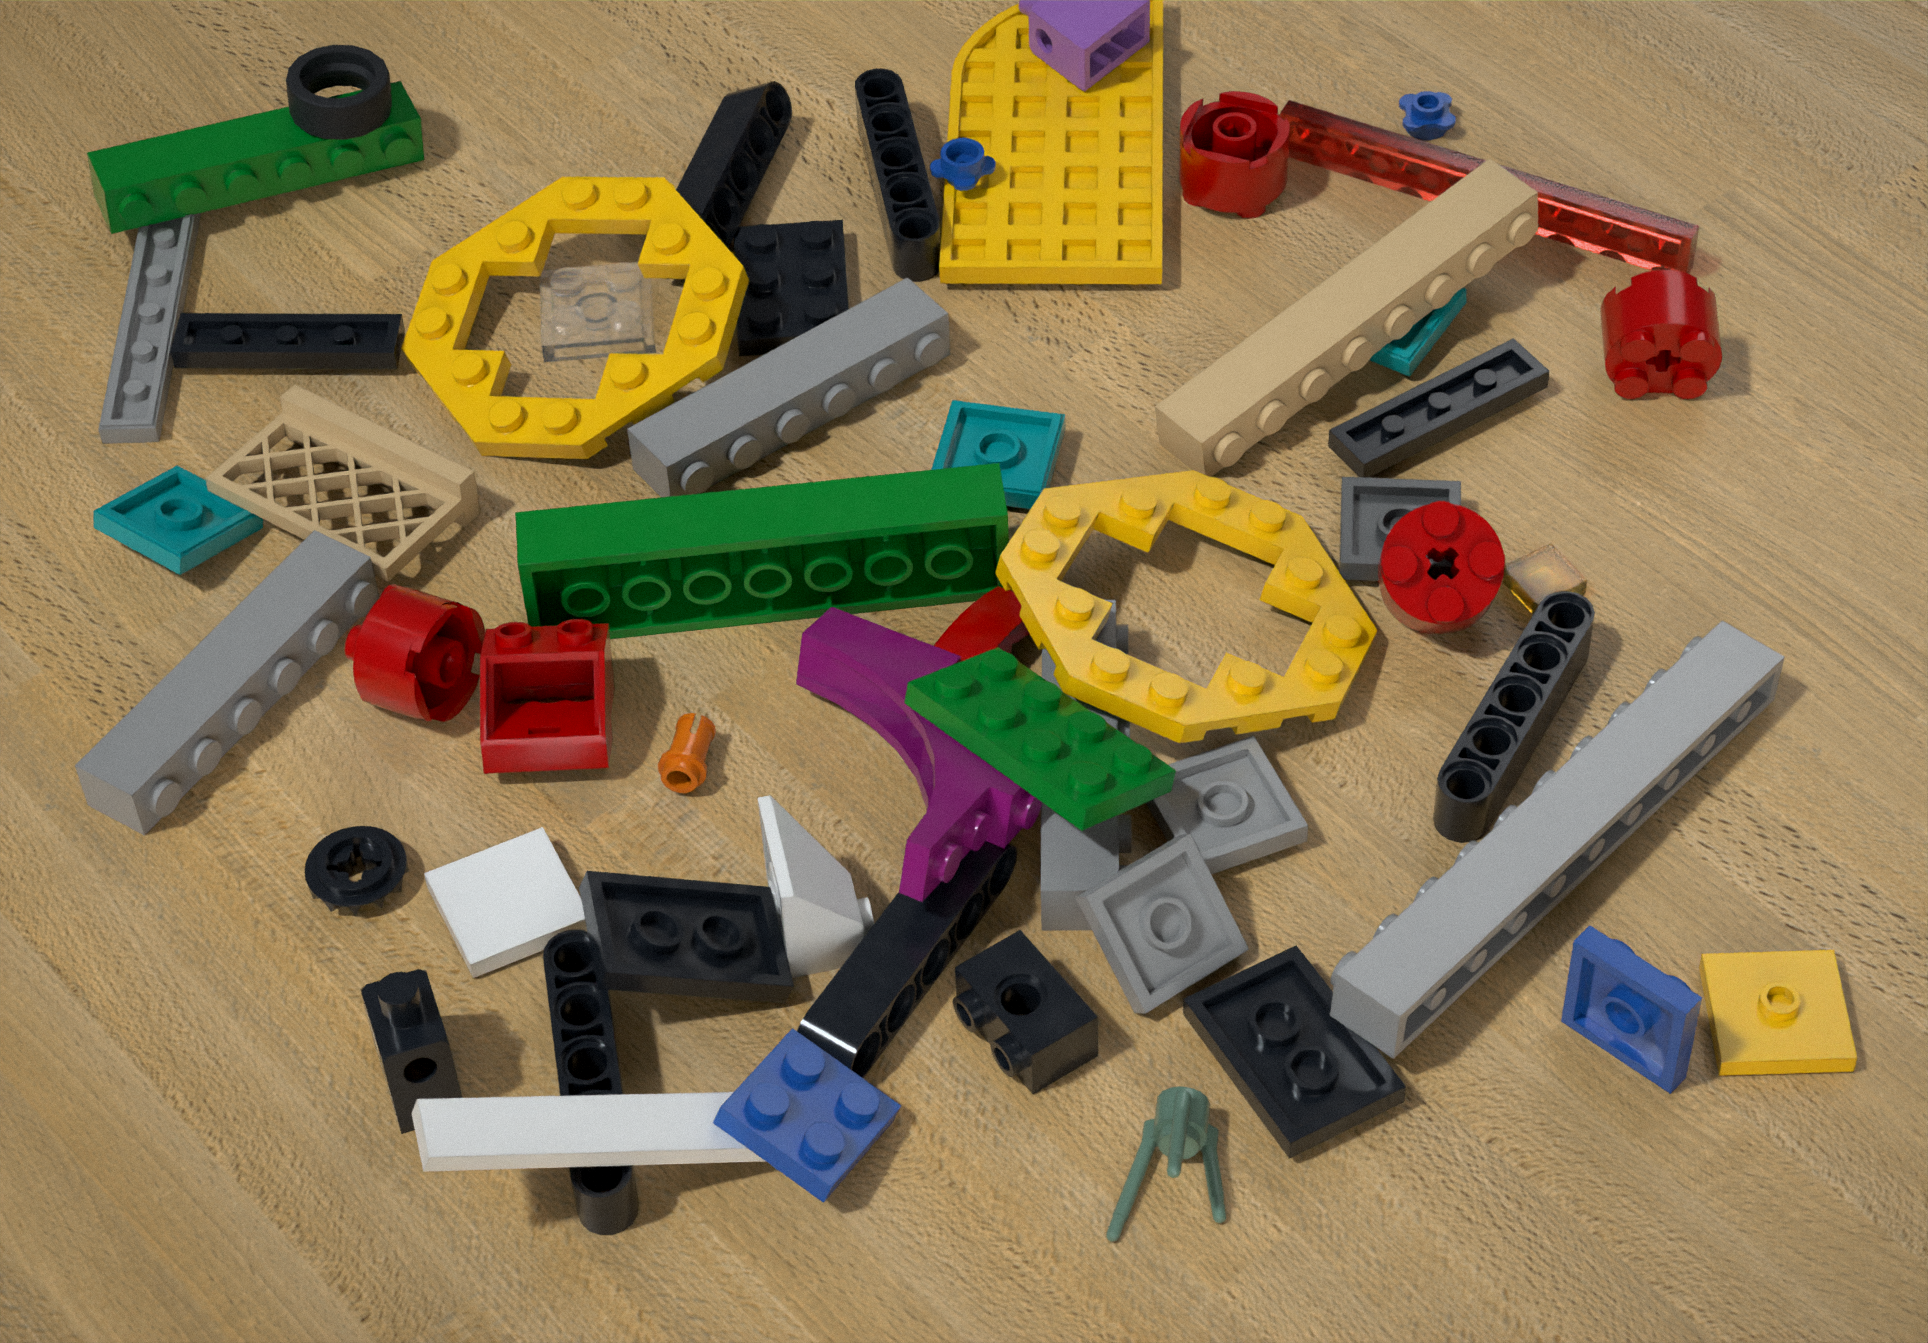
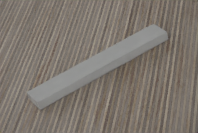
(147, 327)

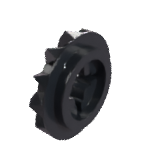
(336, 854)

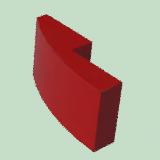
(985, 625)

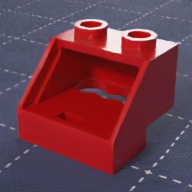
(539, 665)

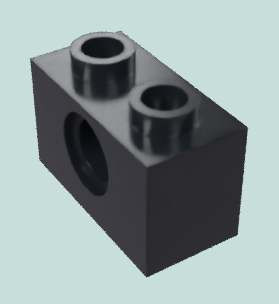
(1014, 980)

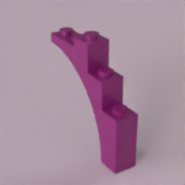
(965, 797)

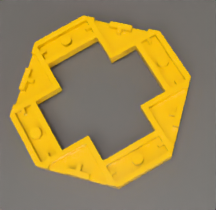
(632, 384)
(1240, 692)

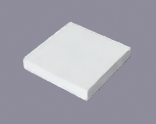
(506, 901)

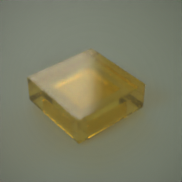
(1540, 575)

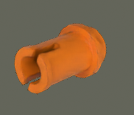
(684, 763)

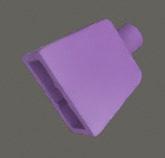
(1086, 36)

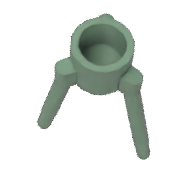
(1179, 1133)

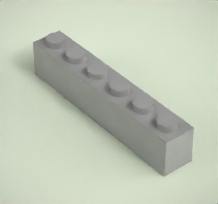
(790, 391)
(227, 683)
(1072, 857)

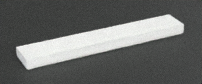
(573, 1131)

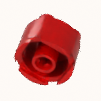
(1233, 154)
(1661, 335)
(1440, 533)
(416, 654)

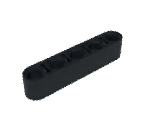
(735, 156)
(898, 175)
(1513, 717)
(903, 960)
(586, 1050)

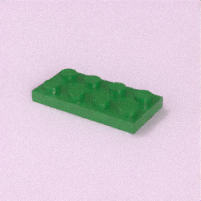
(1040, 738)

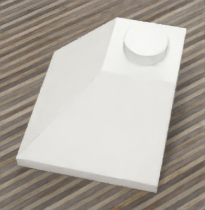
(811, 895)

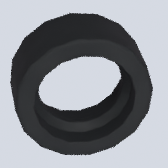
(344, 116)

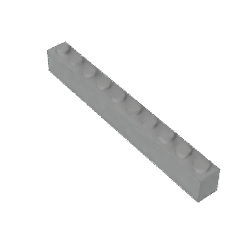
(1552, 839)

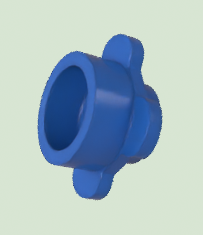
(1427, 114)
(962, 163)

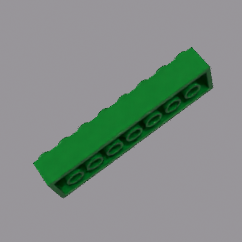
(766, 552)

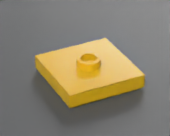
(1777, 1012)

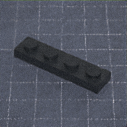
(288, 341)
(1438, 408)

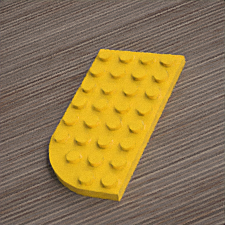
(1073, 169)

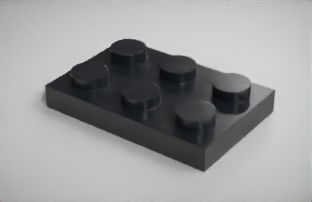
(793, 281)
(685, 937)
(1289, 1055)

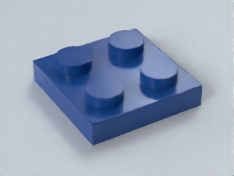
(1631, 1008)
(807, 1115)

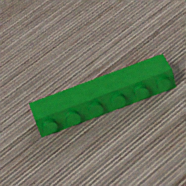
(241, 163)

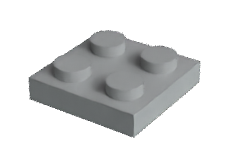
(1230, 806)
(1162, 923)

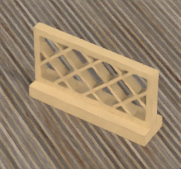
(372, 457)

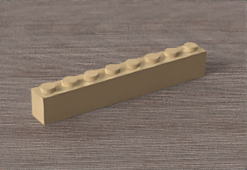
(1347, 319)

